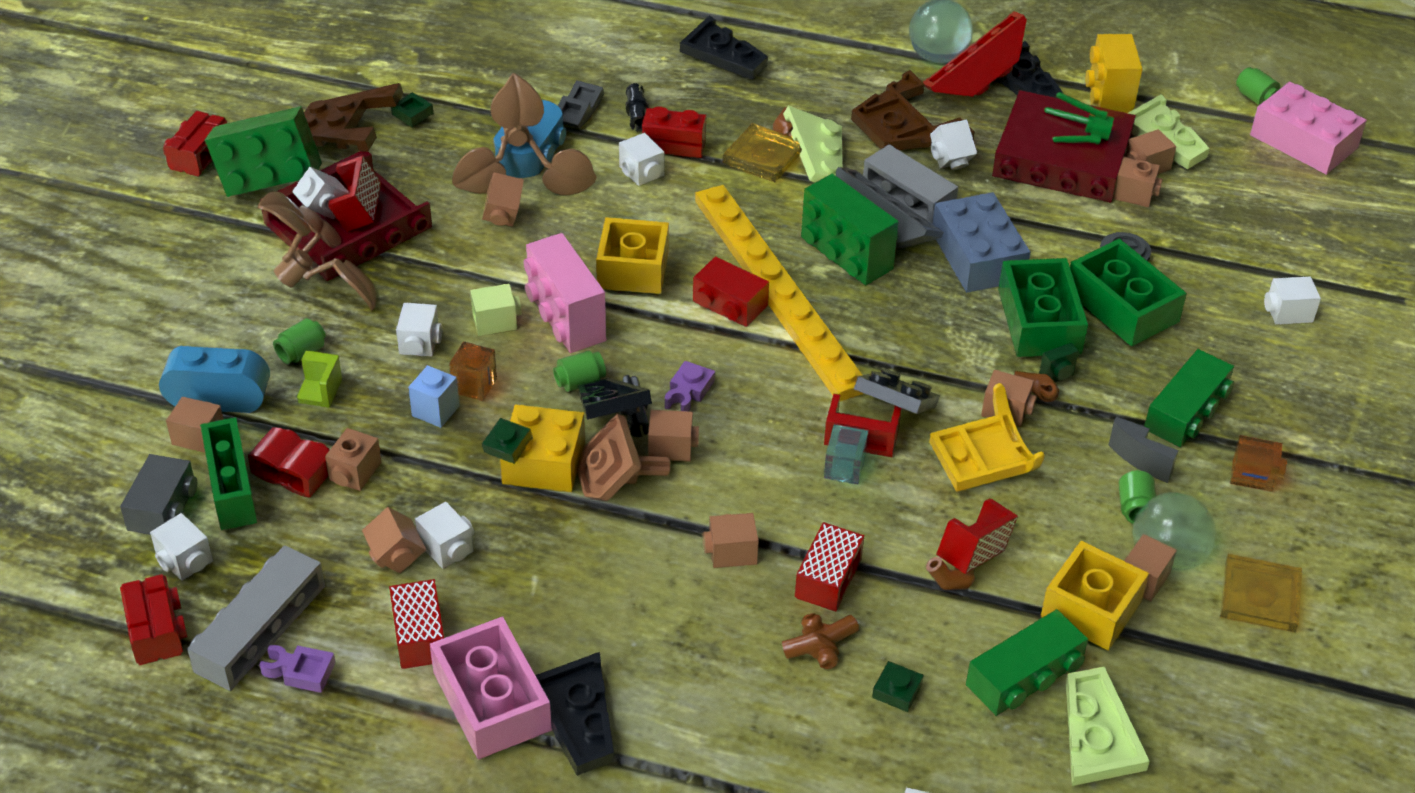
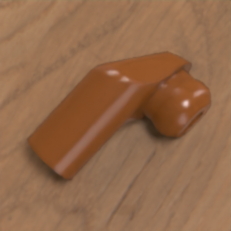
(781, 125)
(1043, 385)
(947, 578)
(834, 632)
(814, 645)

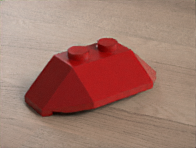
(982, 61)

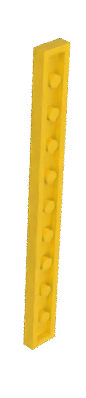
(785, 297)

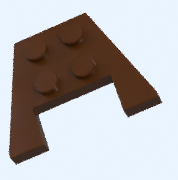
(337, 117)
(893, 120)

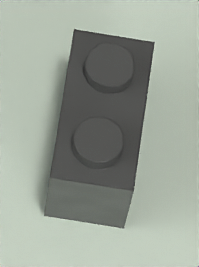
(158, 493)

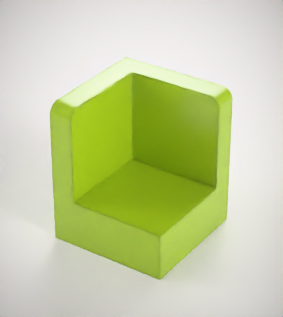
(321, 377)

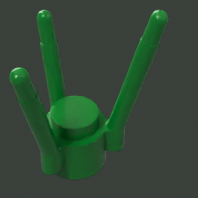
(1098, 125)

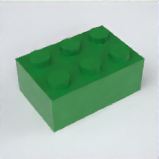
(263, 151)
(849, 229)
(1127, 292)
(1041, 305)

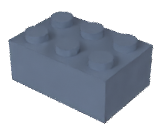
(977, 239)

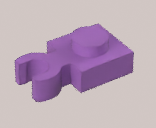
(689, 383)
(303, 669)

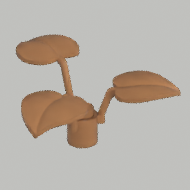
(515, 109)
(297, 264)

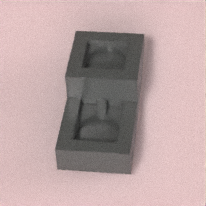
(580, 103)
(1131, 444)

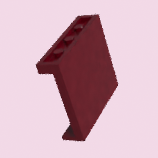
(1081, 169)
(394, 223)

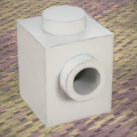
(953, 145)
(641, 159)
(317, 189)
(1292, 300)
(418, 329)
(445, 534)
(181, 547)

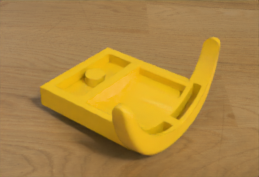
(984, 448)

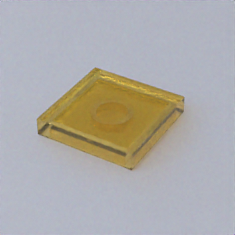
(762, 152)
(1261, 593)

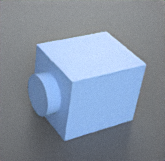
(434, 396)

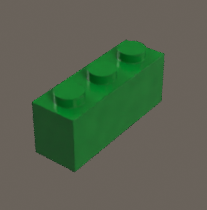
(1190, 398)
(228, 474)
(1026, 662)

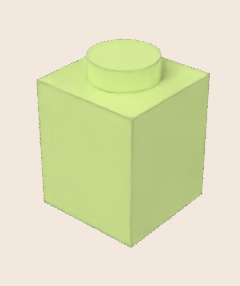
(495, 309)

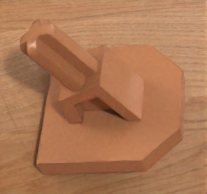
(613, 460)

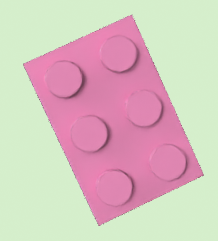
(1308, 127)
(565, 293)
(490, 687)

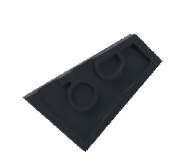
(720, 48)
(1029, 76)
(612, 396)
(580, 712)

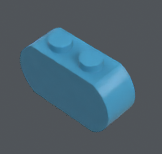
(547, 134)
(216, 375)

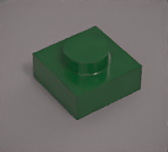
(412, 109)
(1059, 362)
(507, 440)
(897, 686)

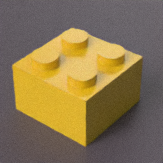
(1114, 72)
(632, 255)
(552, 453)
(1096, 593)

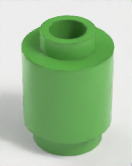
(1256, 85)
(297, 339)
(579, 370)
(1134, 492)

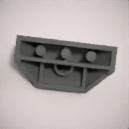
(911, 227)

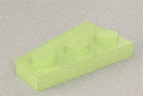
(1156, 115)
(819, 142)
(1099, 730)

